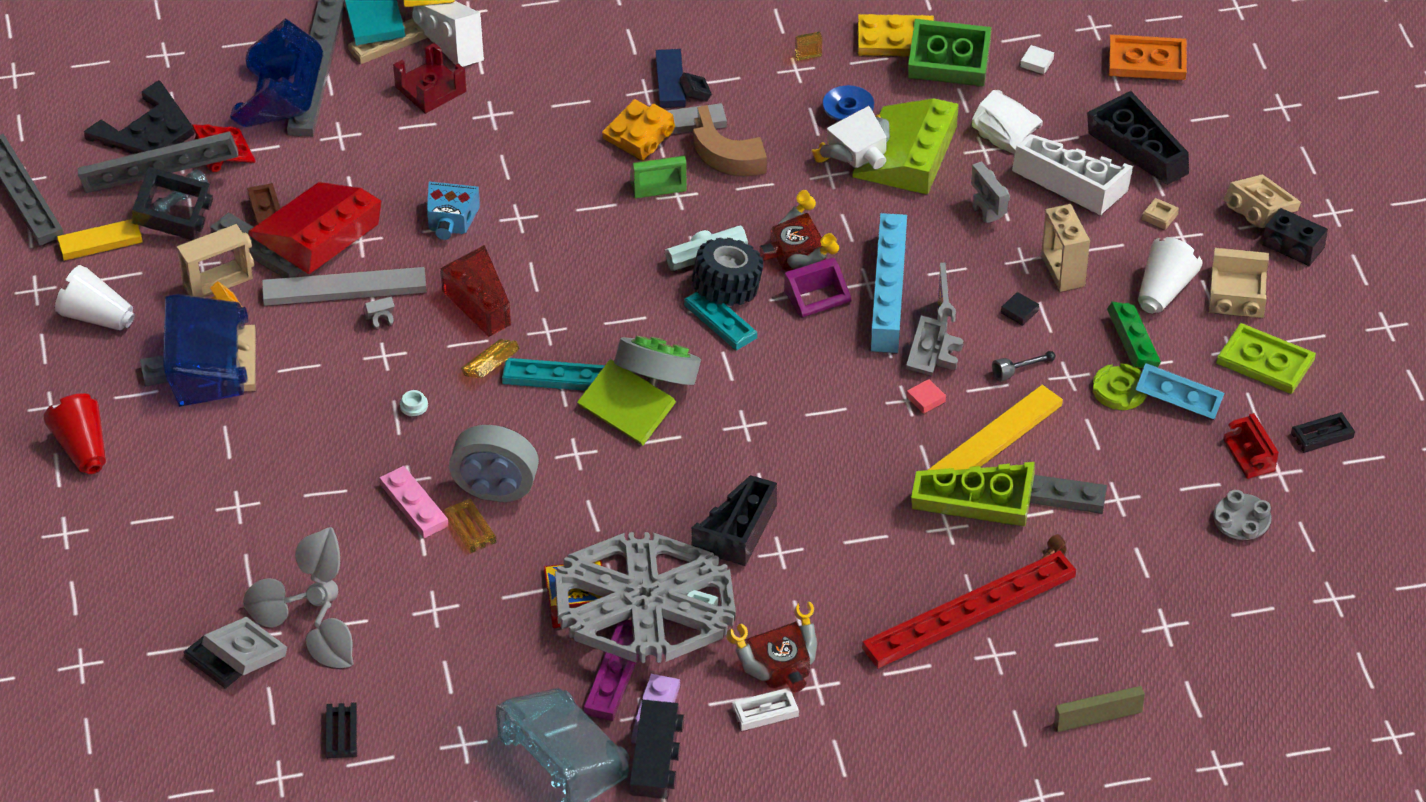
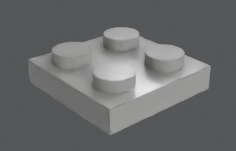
(244, 645)

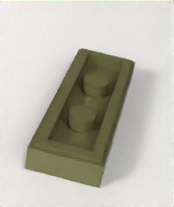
(1099, 708)

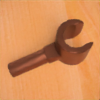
(1056, 543)

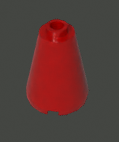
(78, 431)

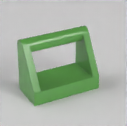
(658, 177)

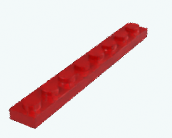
(968, 609)

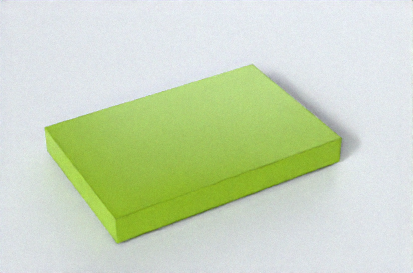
(1266, 358)
(626, 402)

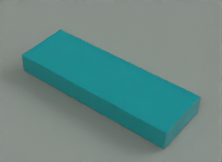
(721, 320)

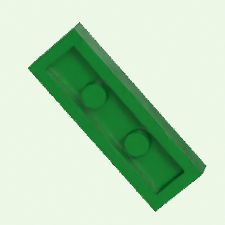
(1133, 334)

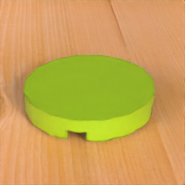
(1117, 387)

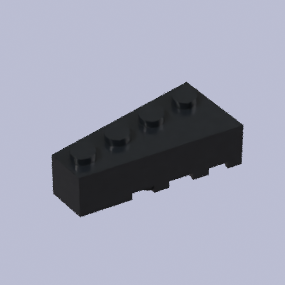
(1139, 137)

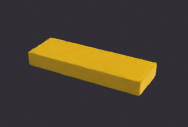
(99, 239)

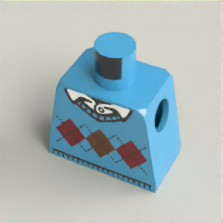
(451, 208)

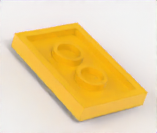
(886, 34)

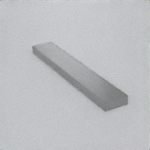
(344, 286)

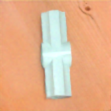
(685, 254)

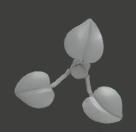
(266, 600)

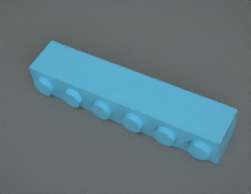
(889, 283)

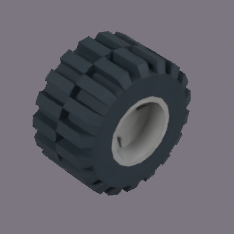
(727, 271)

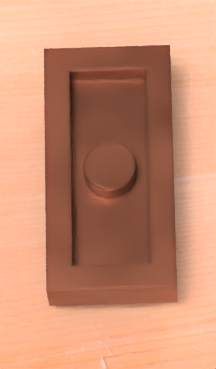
(263, 201)

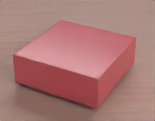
(926, 396)

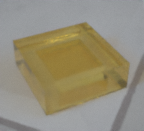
(808, 46)

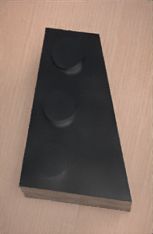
(739, 522)

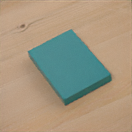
(374, 20)

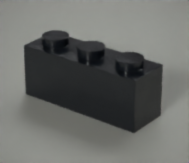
(656, 749)

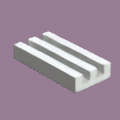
(766, 713)

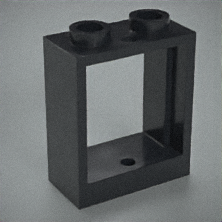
(168, 223)

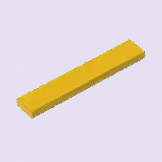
(1002, 431)

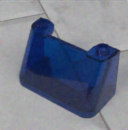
(287, 71)
(203, 348)

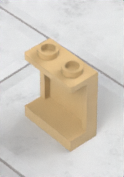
(1238, 282)

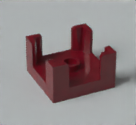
(431, 82)

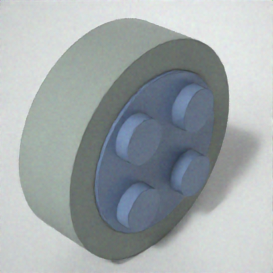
(493, 463)

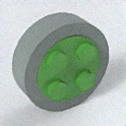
(657, 360)

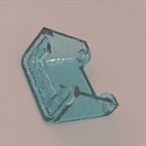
(563, 742)

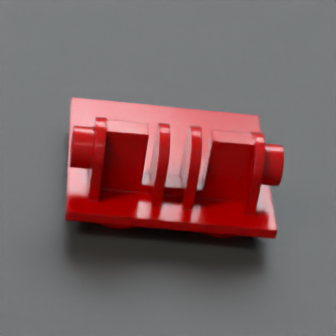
(244, 151)

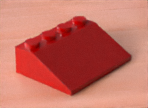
(318, 224)

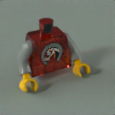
(796, 238)
(779, 654)

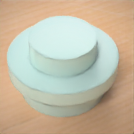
(413, 403)

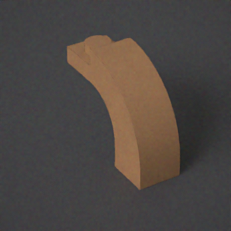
(724, 154)

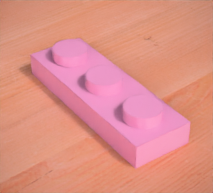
(413, 502)

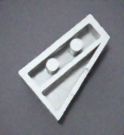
(453, 29)

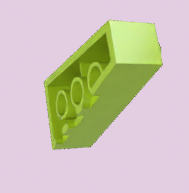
(977, 492)

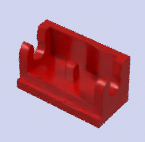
(1251, 446)

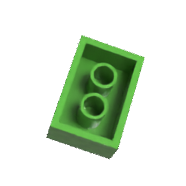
(949, 52)

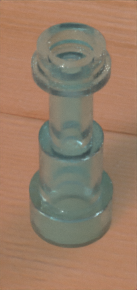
(163, 205)

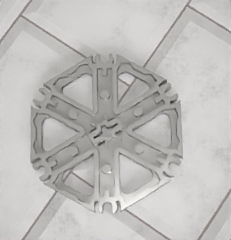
(629, 595)

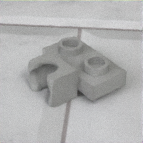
(991, 195)
(932, 347)

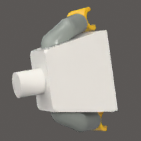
(856, 140)

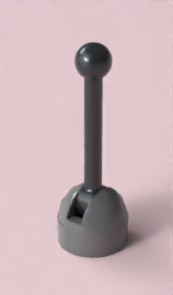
(1005, 368)

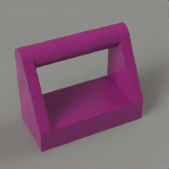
(813, 278)

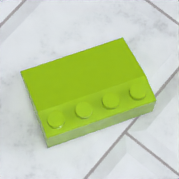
(916, 144)

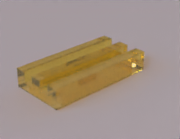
(490, 358)
(478, 540)

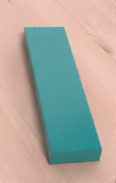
(549, 374)

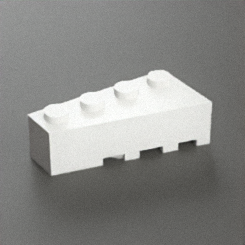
(1072, 174)

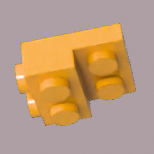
(640, 129)

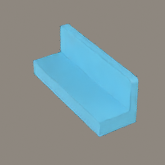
(1180, 391)

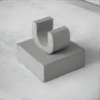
(379, 308)

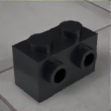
(1295, 236)

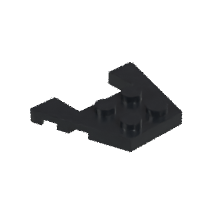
(156, 129)

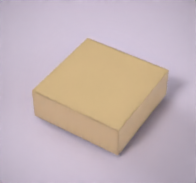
(1160, 213)

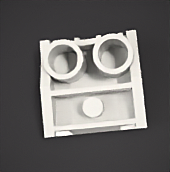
(1004, 121)

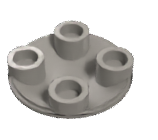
(1242, 515)

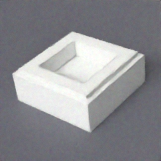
(1037, 59)

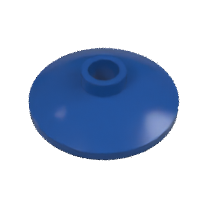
(845, 101)

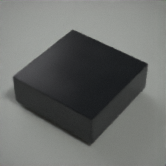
(695, 86)
(1019, 308)

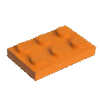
(1147, 57)

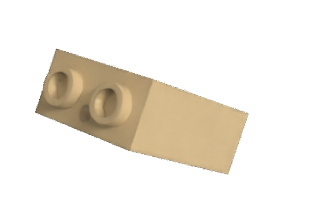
(213, 244)
(1065, 245)

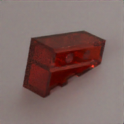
(477, 290)

